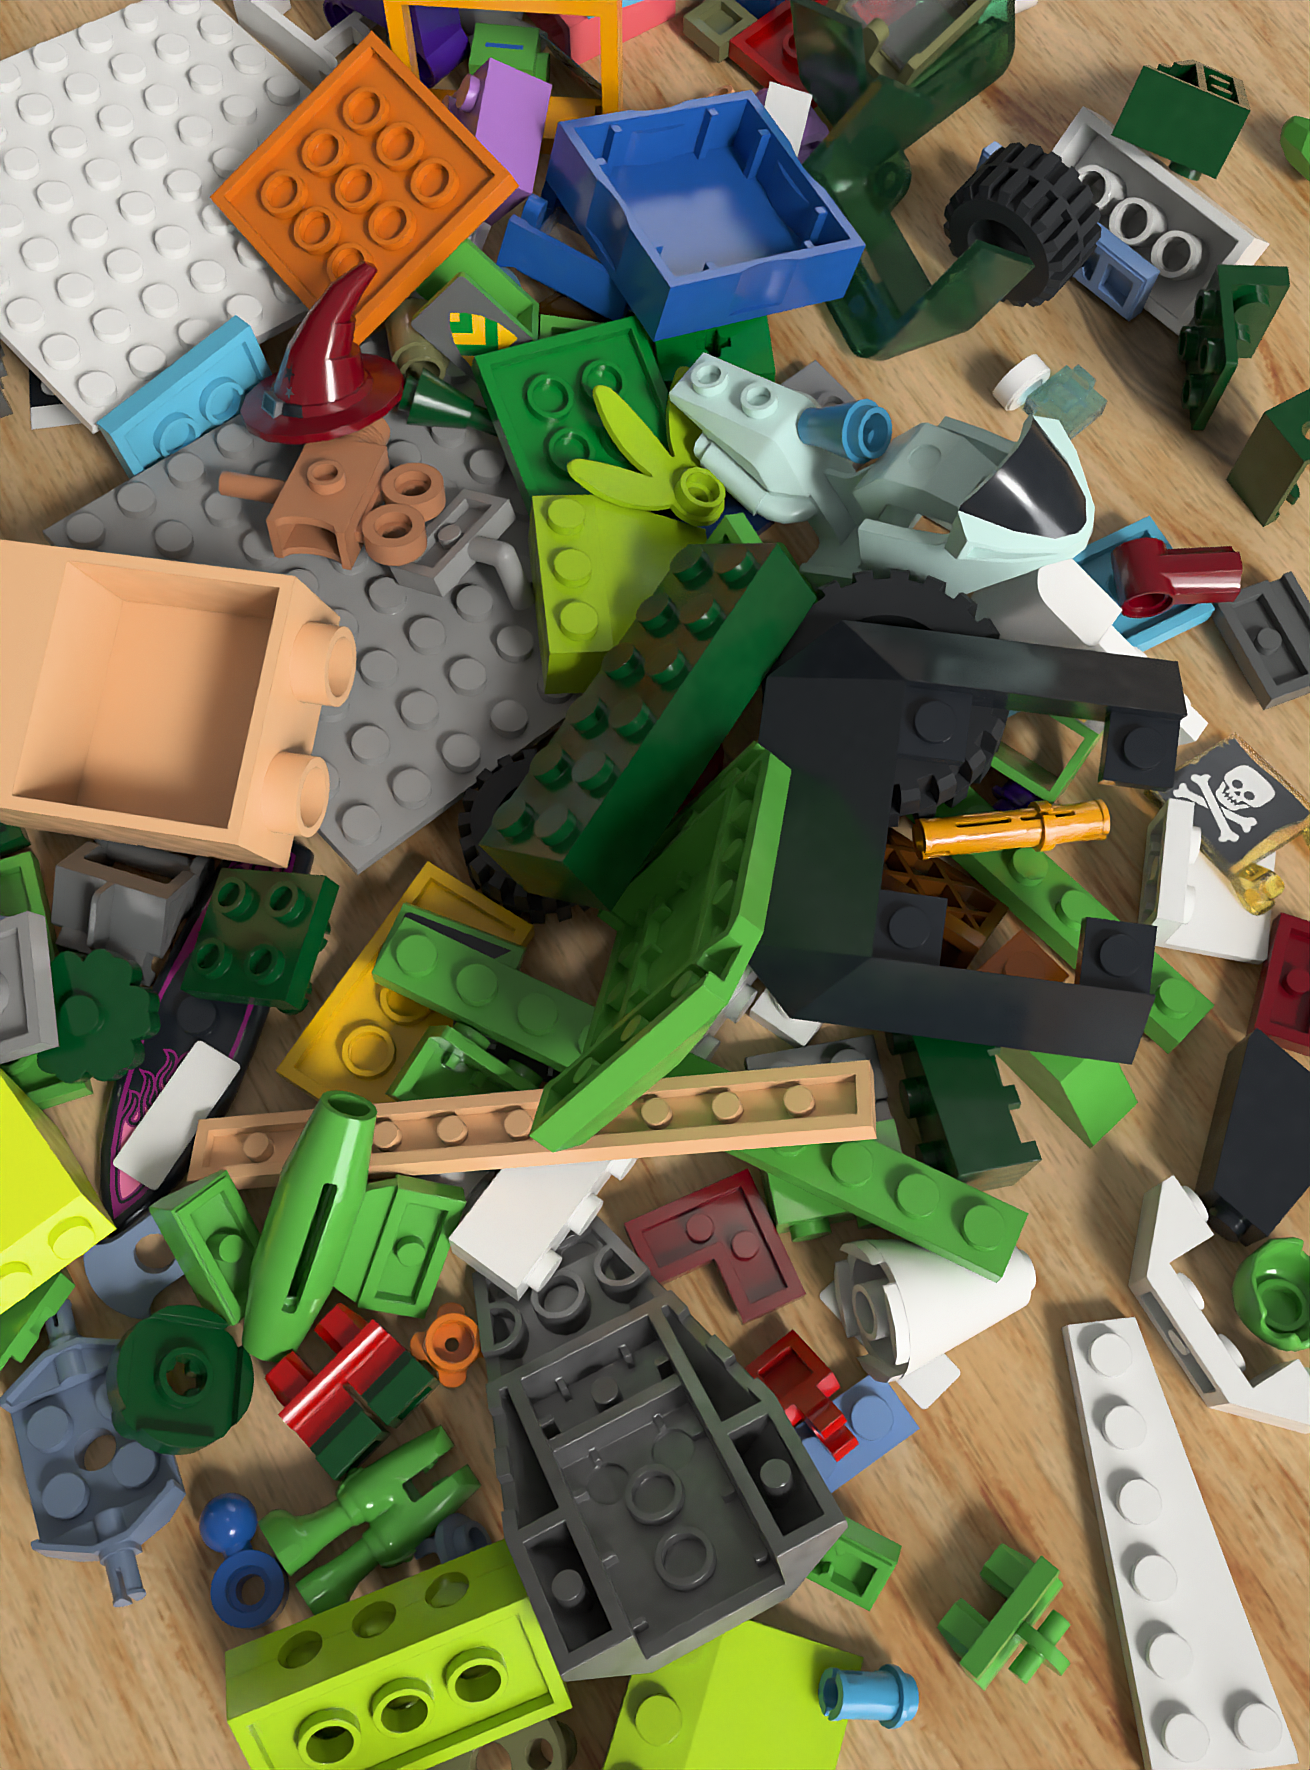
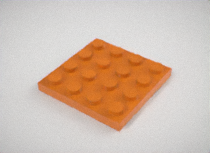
(366, 176)

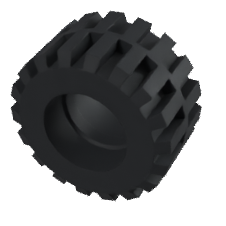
(1031, 208)
(474, 824)

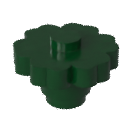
(99, 1017)

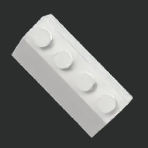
(1156, 216)

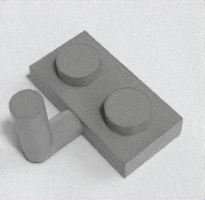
(459, 538)

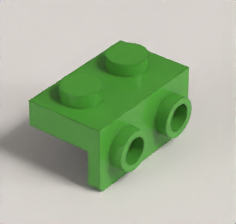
(457, 1064)

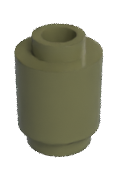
(408, 347)

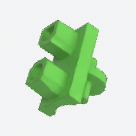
(988, 1645)

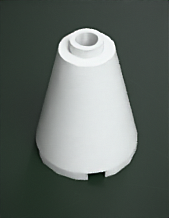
(918, 1303)

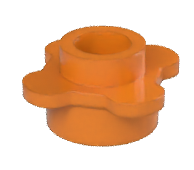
(430, 1345)

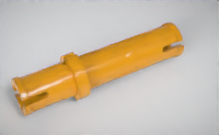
(1035, 827)

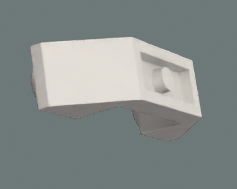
(1168, 1227)

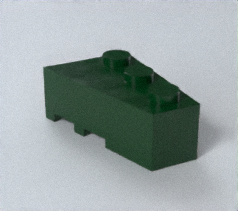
(1185, 116)
(962, 1111)

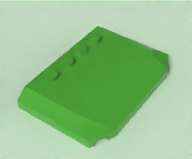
(677, 947)

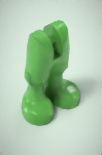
(387, 1502)

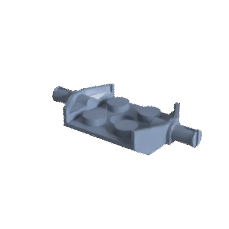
(78, 1512)

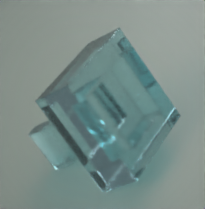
(1069, 399)

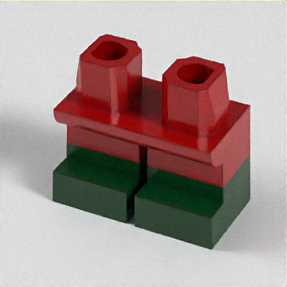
(326, 1410)

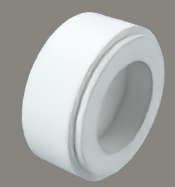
(1021, 382)

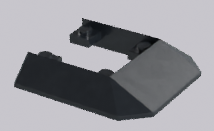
(871, 955)

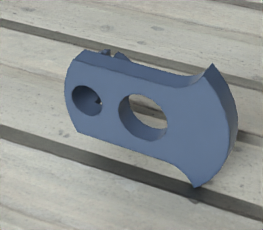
(120, 1276)

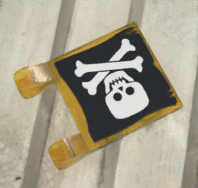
(1242, 816)

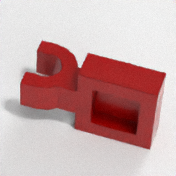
(803, 1389)

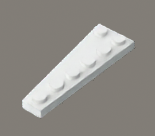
(1179, 1619)

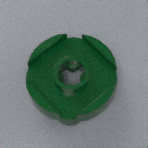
(146, 1404)

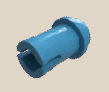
(869, 1695)

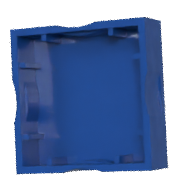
(702, 213)

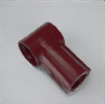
(1156, 578)

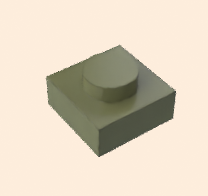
(716, 23)

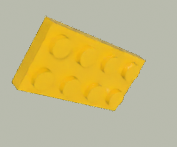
(369, 1030)

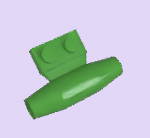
(334, 1230)

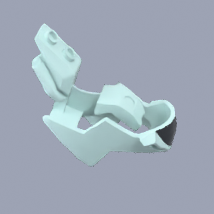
(999, 498)

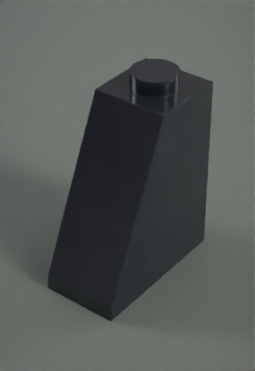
(1256, 1141)

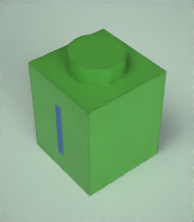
(512, 46)

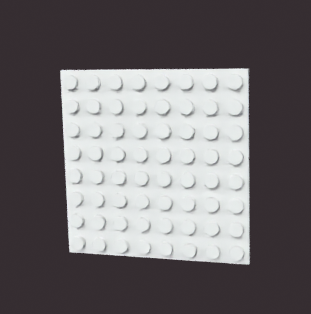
(107, 200)

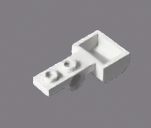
(1067, 610)

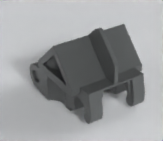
(123, 910)

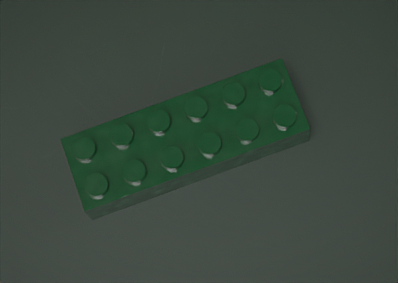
(649, 723)

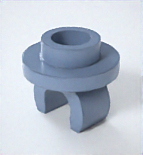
(454, 1538)

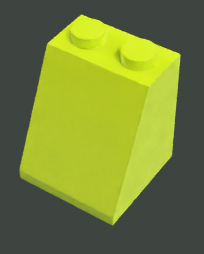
(44, 1198)

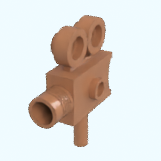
(337, 500)

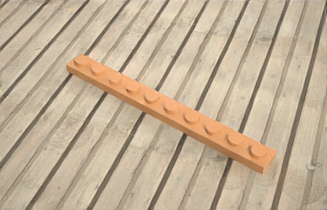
(493, 1129)

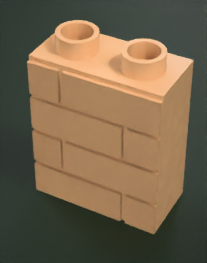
(165, 701)

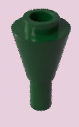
(439, 404)

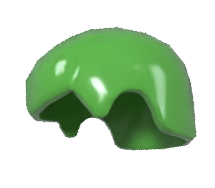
(1274, 1294)

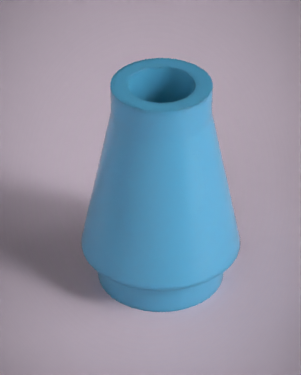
(849, 429)

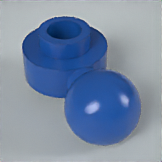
(227, 1528)

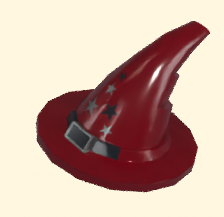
(324, 378)

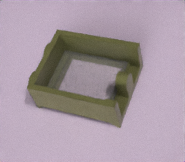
(908, 34)

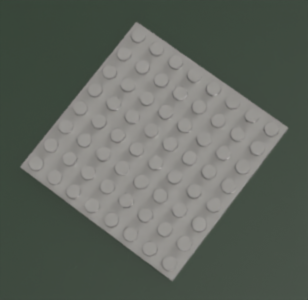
(435, 677)

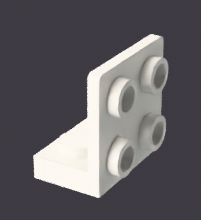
(1192, 897)

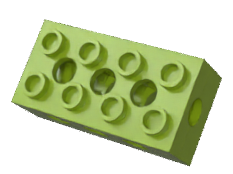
(398, 1674)

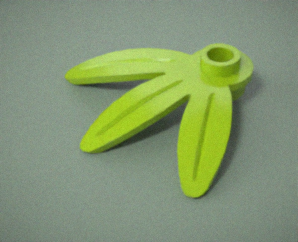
(668, 479)

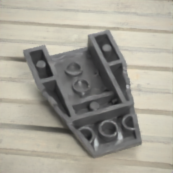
(639, 1466)

